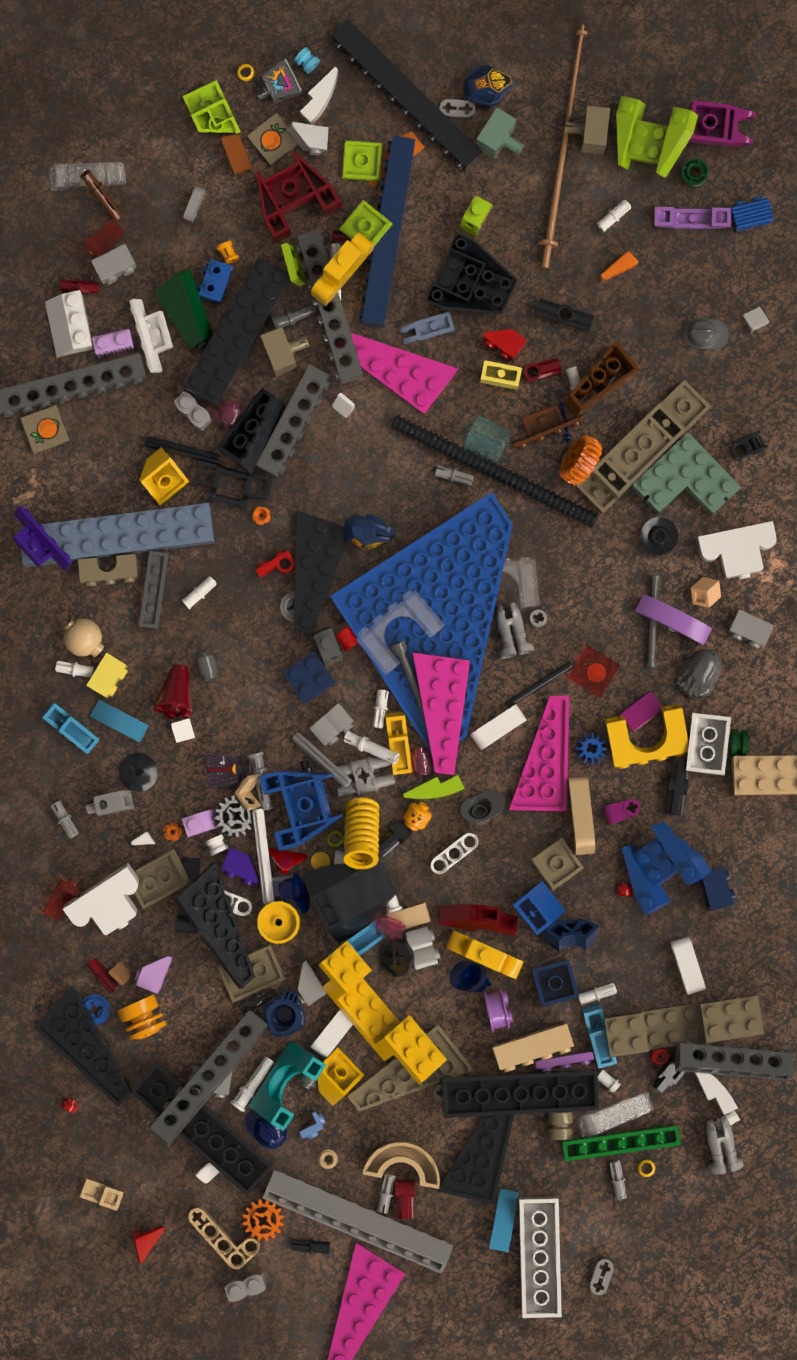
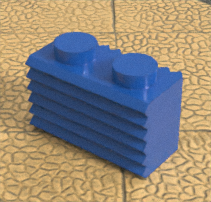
(751, 214)

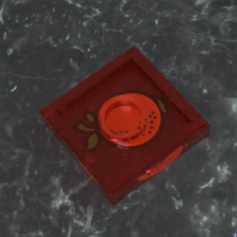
(594, 671)

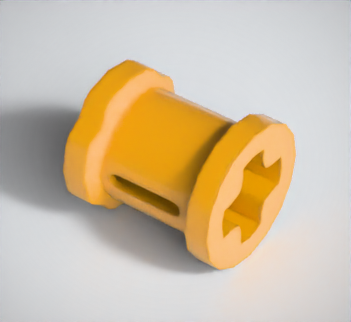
(227, 252)

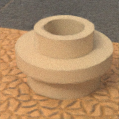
(327, 1165)

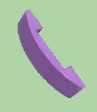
(692, 218)
(673, 619)

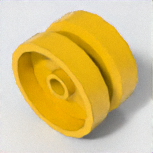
(290, 922)

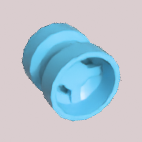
(307, 60)

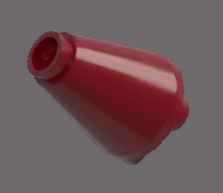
(175, 694)

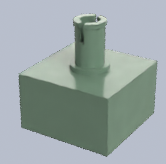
(498, 134)

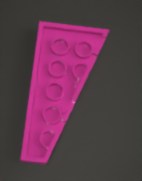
(404, 373)
(442, 694)
(546, 769)
(366, 1293)

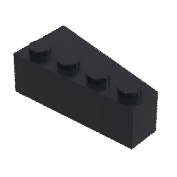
(252, 431)

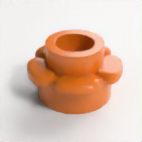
(256, 515)
(177, 831)

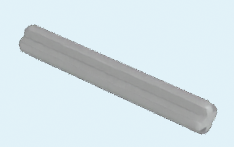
(321, 759)

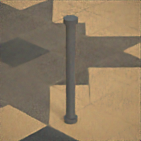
(652, 625)

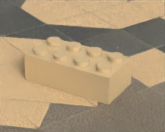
(764, 775)
(532, 1046)

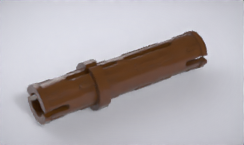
(97, 190)

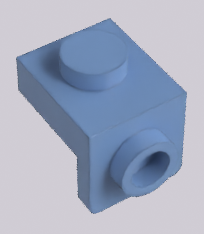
(312, 1130)

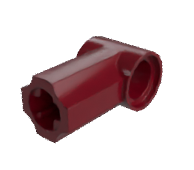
(543, 369)
(405, 1193)

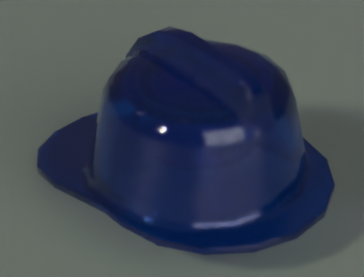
(294, 892)
(469, 977)
(264, 1132)

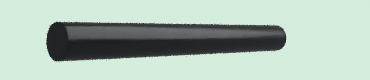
(538, 685)

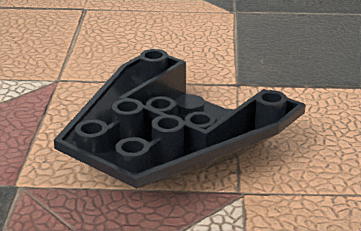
(471, 280)
(348, 896)

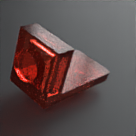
(104, 239)
(62, 894)

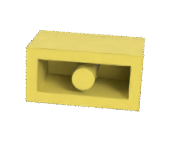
(501, 375)
(107, 676)

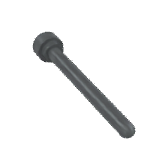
(400, 650)

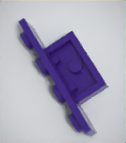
(37, 542)

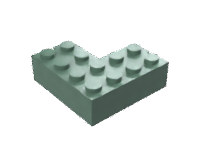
(687, 468)

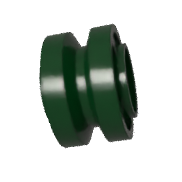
(700, 166)
(738, 742)

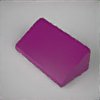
(641, 711)

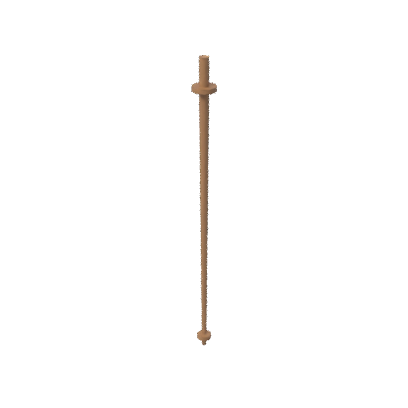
(548, 243)

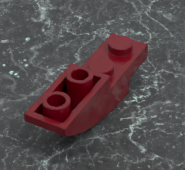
(476, 916)

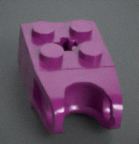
(724, 124)

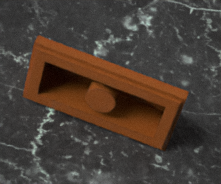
(236, 154)

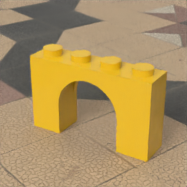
(672, 742)

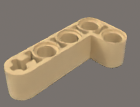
(581, 815)
(220, 1235)

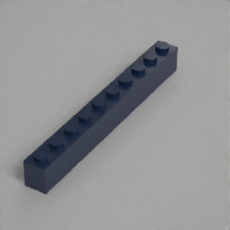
(385, 251)

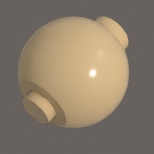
(83, 637)

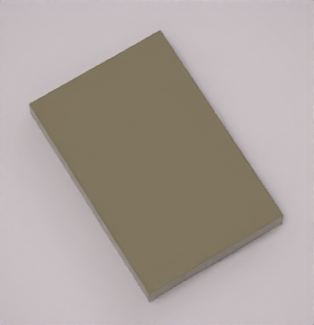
(160, 879)
(266, 972)

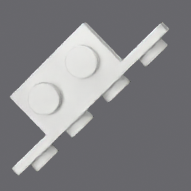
(153, 334)

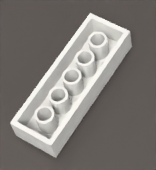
(539, 1257)

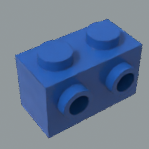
(215, 281)

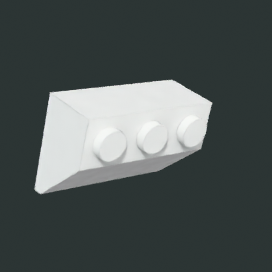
(69, 324)
(708, 744)

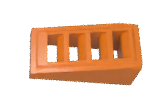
(623, 264)

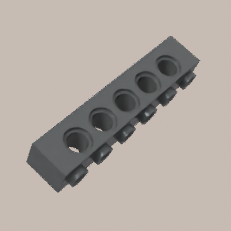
(311, 376)
(687, 1063)

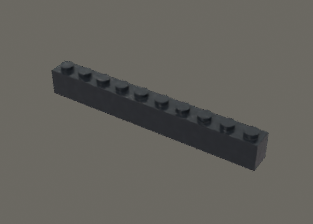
(406, 96)

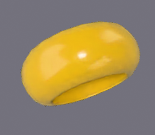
(245, 66)
(648, 1174)

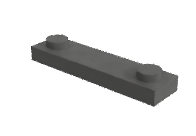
(153, 589)

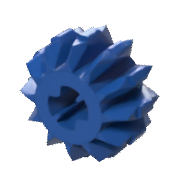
(590, 755)

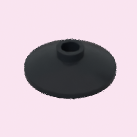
(666, 529)
(146, 779)

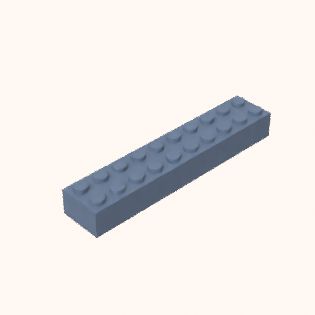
(130, 533)

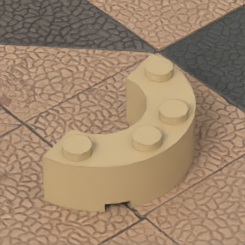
(403, 1152)

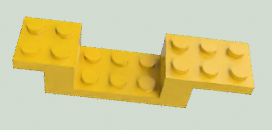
(374, 1018)

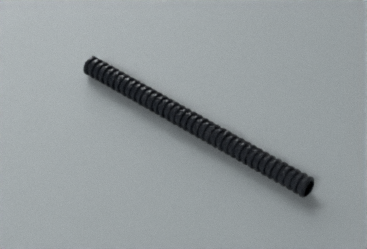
(494, 471)

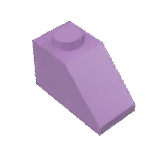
(200, 822)
(153, 975)

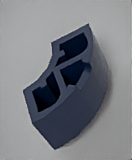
(571, 933)

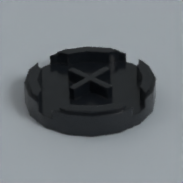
(396, 957)

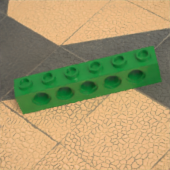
(621, 1142)

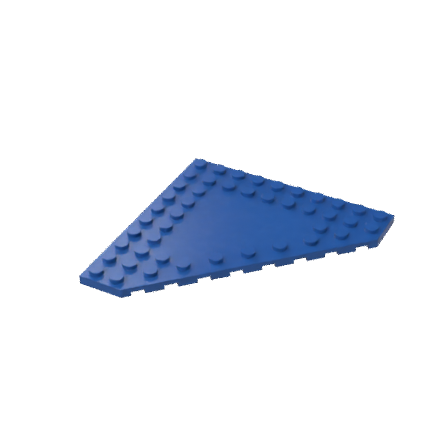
(459, 577)

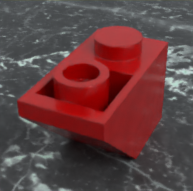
(507, 342)

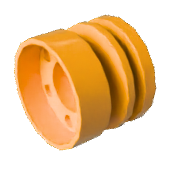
(142, 1018)

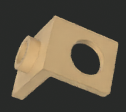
(244, 790)

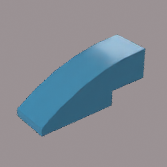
(119, 721)
(69, 727)
(364, 939)
(596, 1030)
(503, 1220)

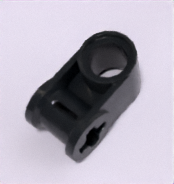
(751, 445)

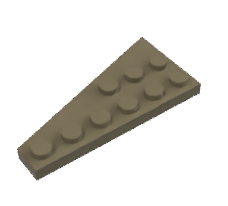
(396, 1081)

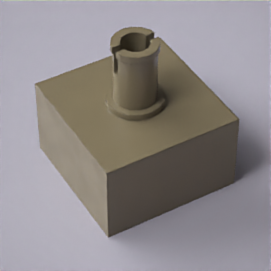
(593, 129)
(281, 351)

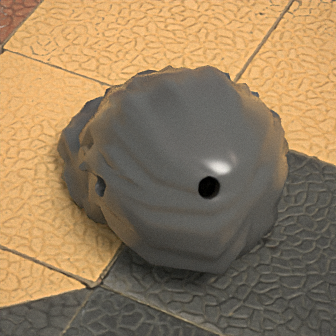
(699, 674)

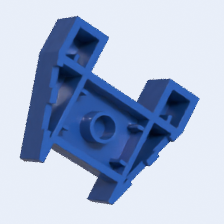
(304, 802)
(658, 863)

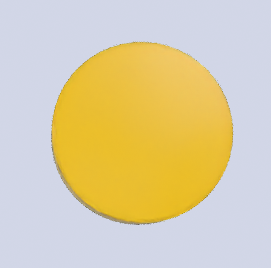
(320, 859)

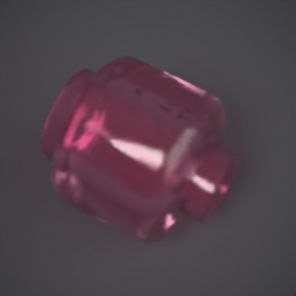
(229, 413)

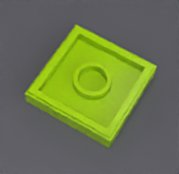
(362, 161)
(367, 222)
(293, 264)

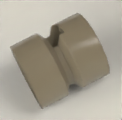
(560, 1125)

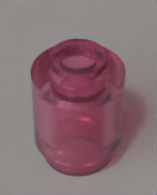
(421, 761)
(390, 927)

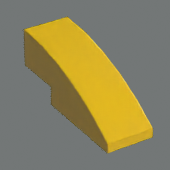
(399, 742)

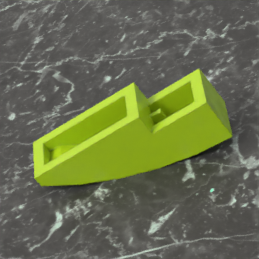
(435, 789)

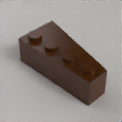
(604, 378)

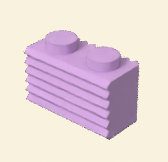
(113, 343)

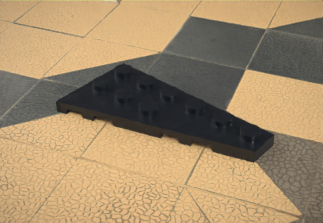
(317, 558)
(215, 922)
(76, 1036)
(481, 1161)

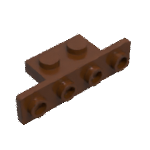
(544, 422)

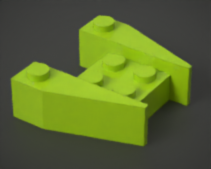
(651, 141)

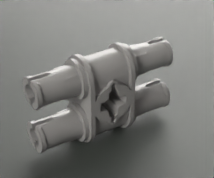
(373, 783)

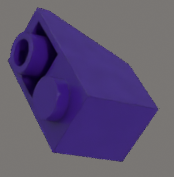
(240, 865)

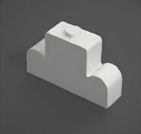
(738, 549)
(106, 901)

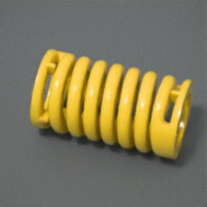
(361, 833)

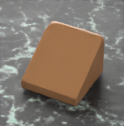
(120, 974)

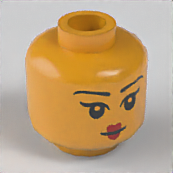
(417, 816)

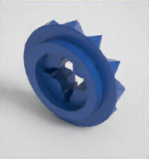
(99, 1001)

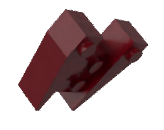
(290, 190)

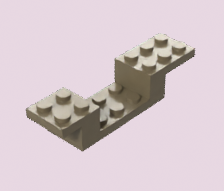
(643, 446)
(691, 1022)

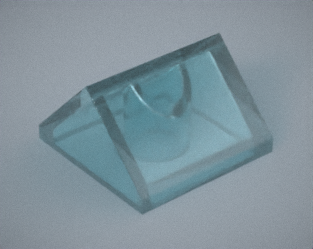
(487, 439)

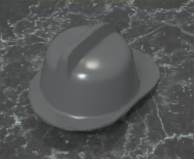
(705, 334)
(483, 807)

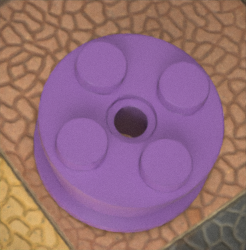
(496, 1009)

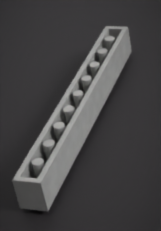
(358, 1221)

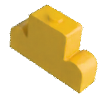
(341, 268)
(484, 954)

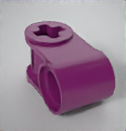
(618, 811)

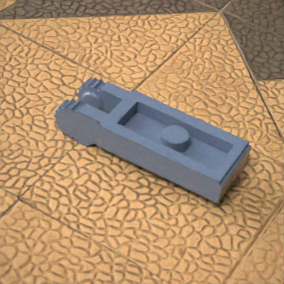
(429, 328)

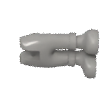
(504, 629)
(714, 1140)

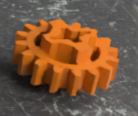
(271, 1225)

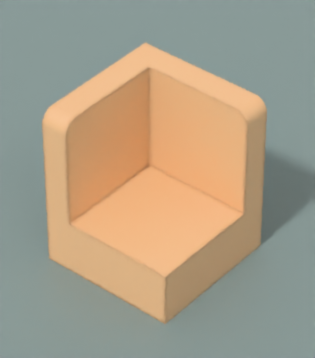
(705, 592)

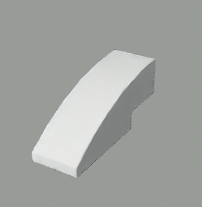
(319, 97)
(714, 1089)

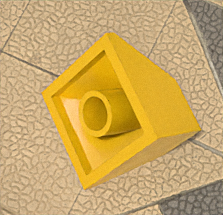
(162, 476)
(338, 1077)

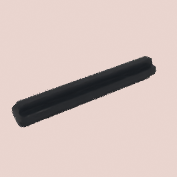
(182, 450)

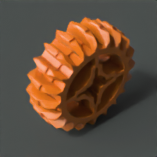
(580, 460)

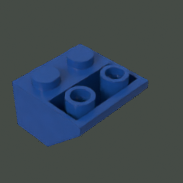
(539, 908)

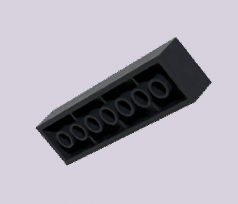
(237, 333)
(519, 1093)
(206, 1132)

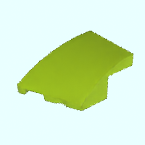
(211, 109)

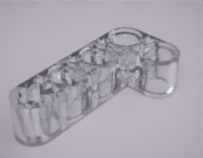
(68, 174)
(613, 1115)

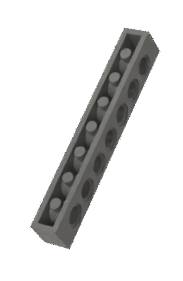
(353, 370)
(77, 377)
(168, 1133)

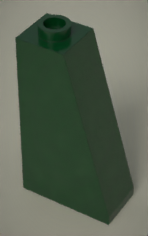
(186, 309)

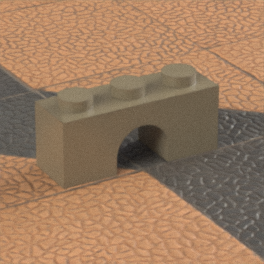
(125, 570)

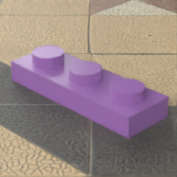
(564, 1061)

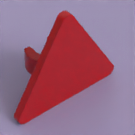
(285, 859)
(145, 1242)

